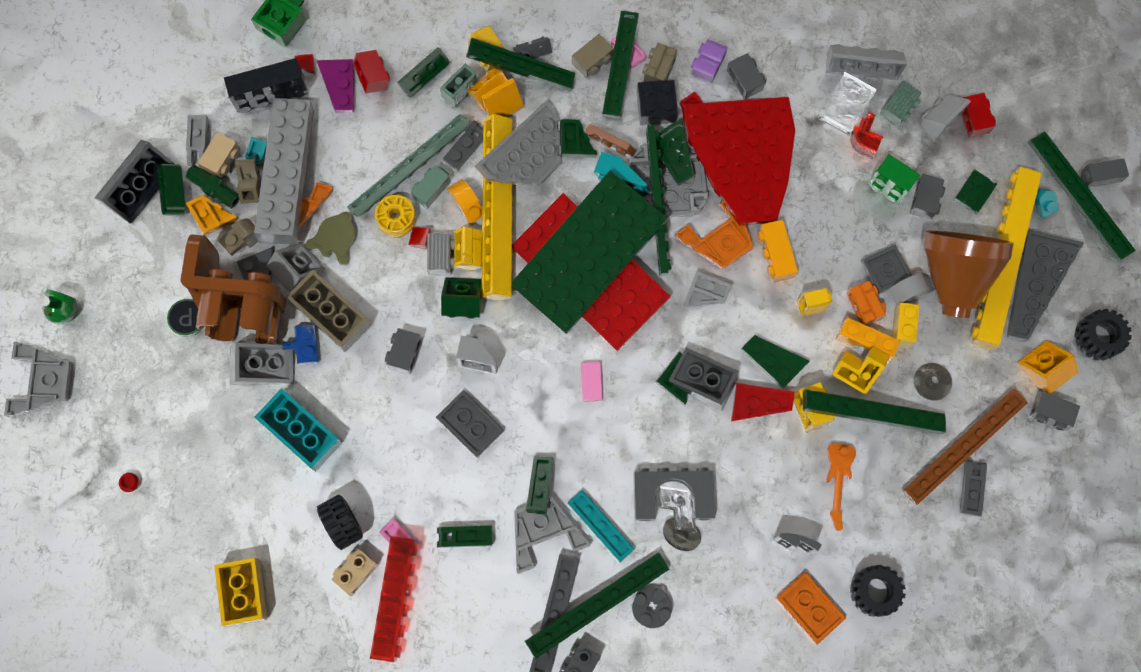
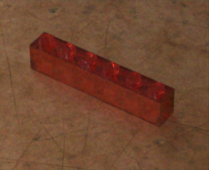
(393, 599)

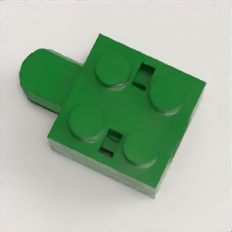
(279, 19)

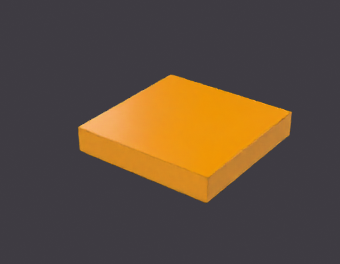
(503, 99)

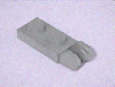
(196, 137)

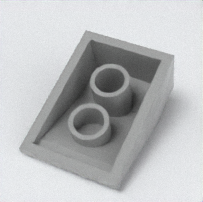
(260, 364)

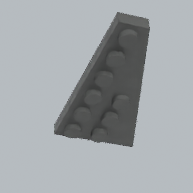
(1041, 271)

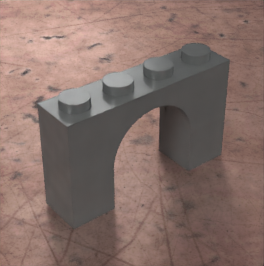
(698, 482)

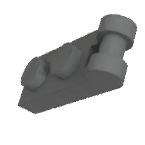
(464, 147)
(973, 488)

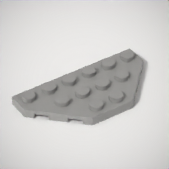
(526, 152)

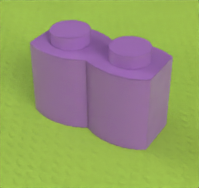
(709, 60)

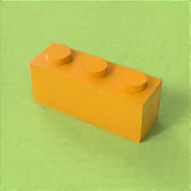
(777, 251)

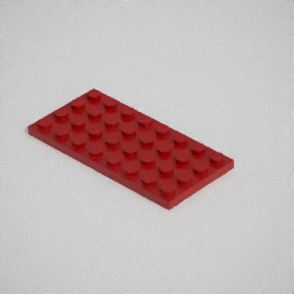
(626, 302)

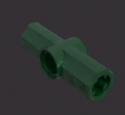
(212, 186)

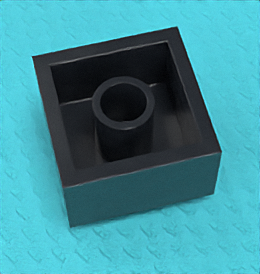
(657, 102)

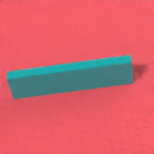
(601, 526)

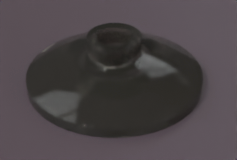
(926, 387)
(681, 539)

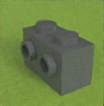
(582, 660)

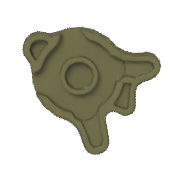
(334, 237)

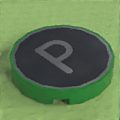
(183, 318)

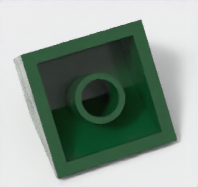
(461, 297)

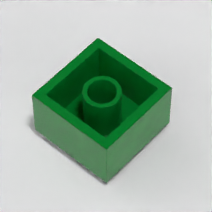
(893, 179)

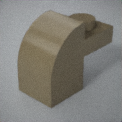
(249, 181)
(239, 236)

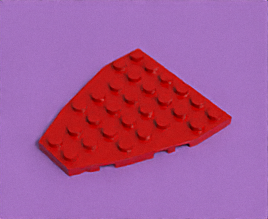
(744, 153)

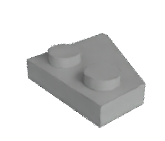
(707, 291)

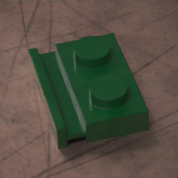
(975, 192)

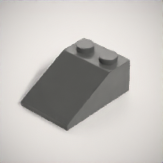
(704, 378)

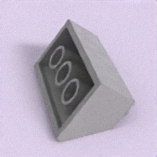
(865, 62)

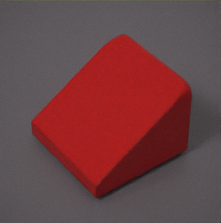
(419, 237)

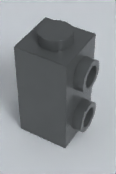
(1105, 173)

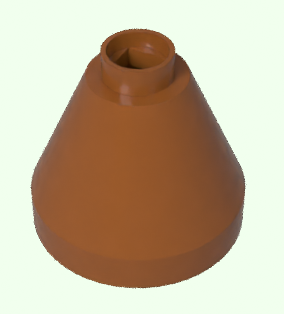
(964, 268)

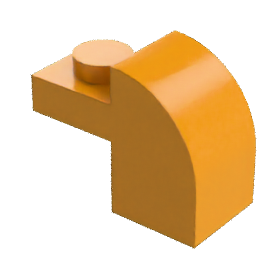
(466, 200)

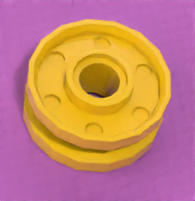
(395, 205)

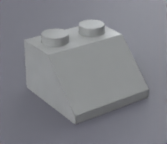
(943, 115)
(293, 265)
(474, 355)

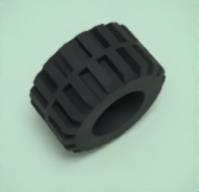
(1115, 327)
(339, 522)
(893, 585)

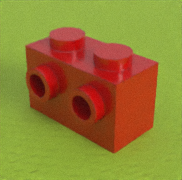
(371, 71)
(978, 116)

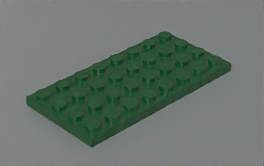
(588, 252)

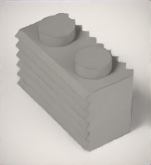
(439, 253)

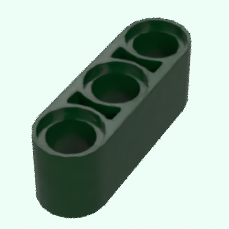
(171, 189)

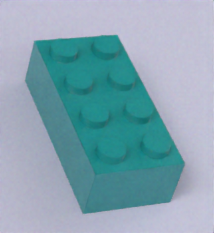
(298, 430)

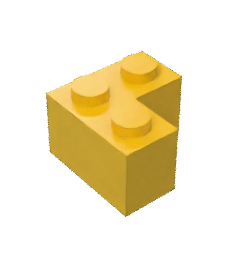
(861, 373)

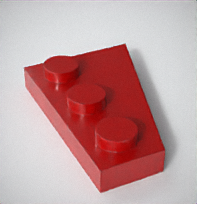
(758, 401)

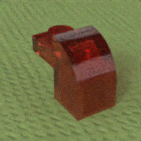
(863, 140)

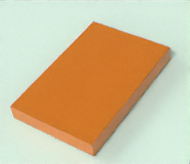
(811, 608)

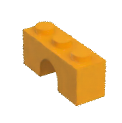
(857, 334)

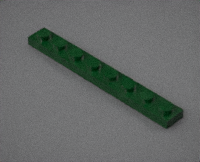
(657, 192)
(1081, 196)
(873, 412)
(596, 605)

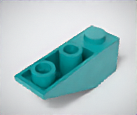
(614, 163)

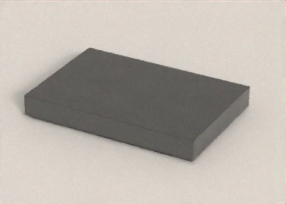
(470, 424)

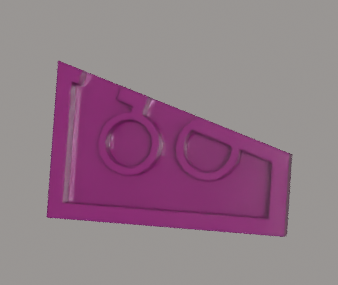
(339, 81)

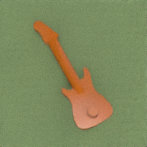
(841, 458)

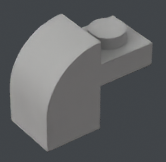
(911, 288)

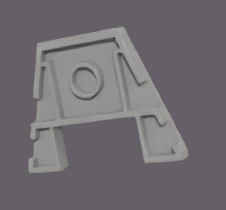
(47, 380)
(537, 528)

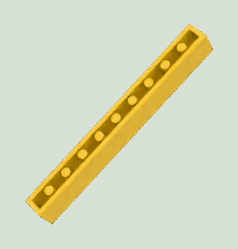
(496, 219)
(1013, 228)

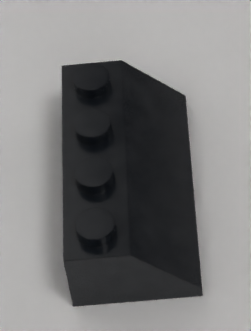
(133, 182)

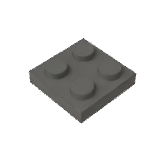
(886, 268)

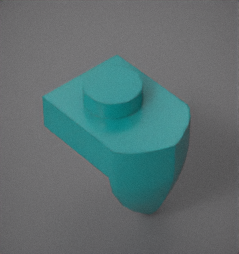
(256, 150)
(1046, 202)

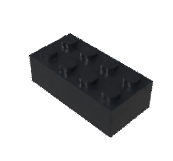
(261, 85)

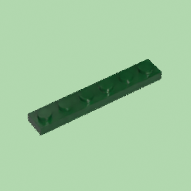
(520, 64)
(620, 64)

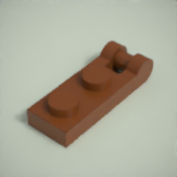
(609, 140)

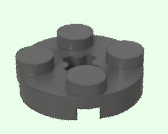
(658, 598)

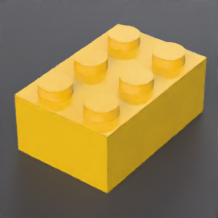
(240, 592)

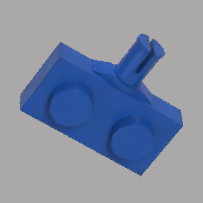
(303, 344)

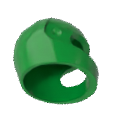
(60, 307)

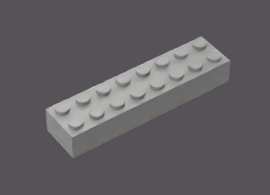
(284, 171)

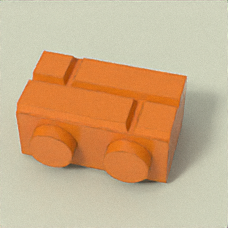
(866, 303)

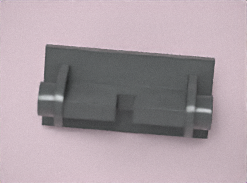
(536, 49)

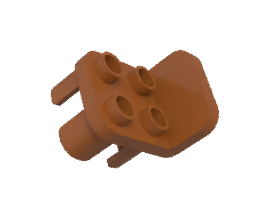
(221, 297)

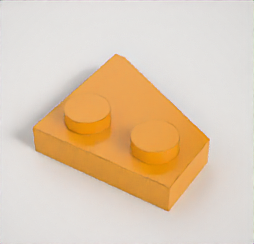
(209, 215)

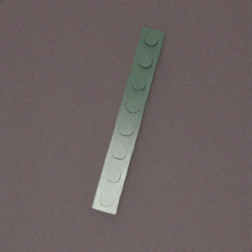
(408, 165)

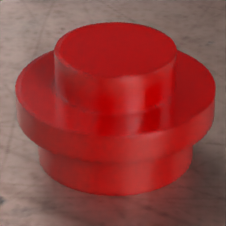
(128, 482)

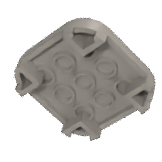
(679, 200)

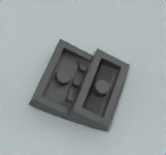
(791, 541)

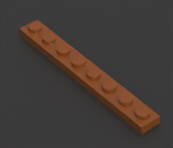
(964, 447)

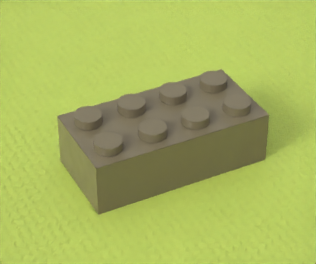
(328, 310)

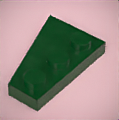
(675, 152)
(774, 361)

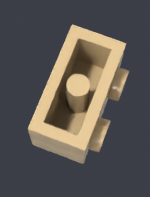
(219, 156)
(354, 571)

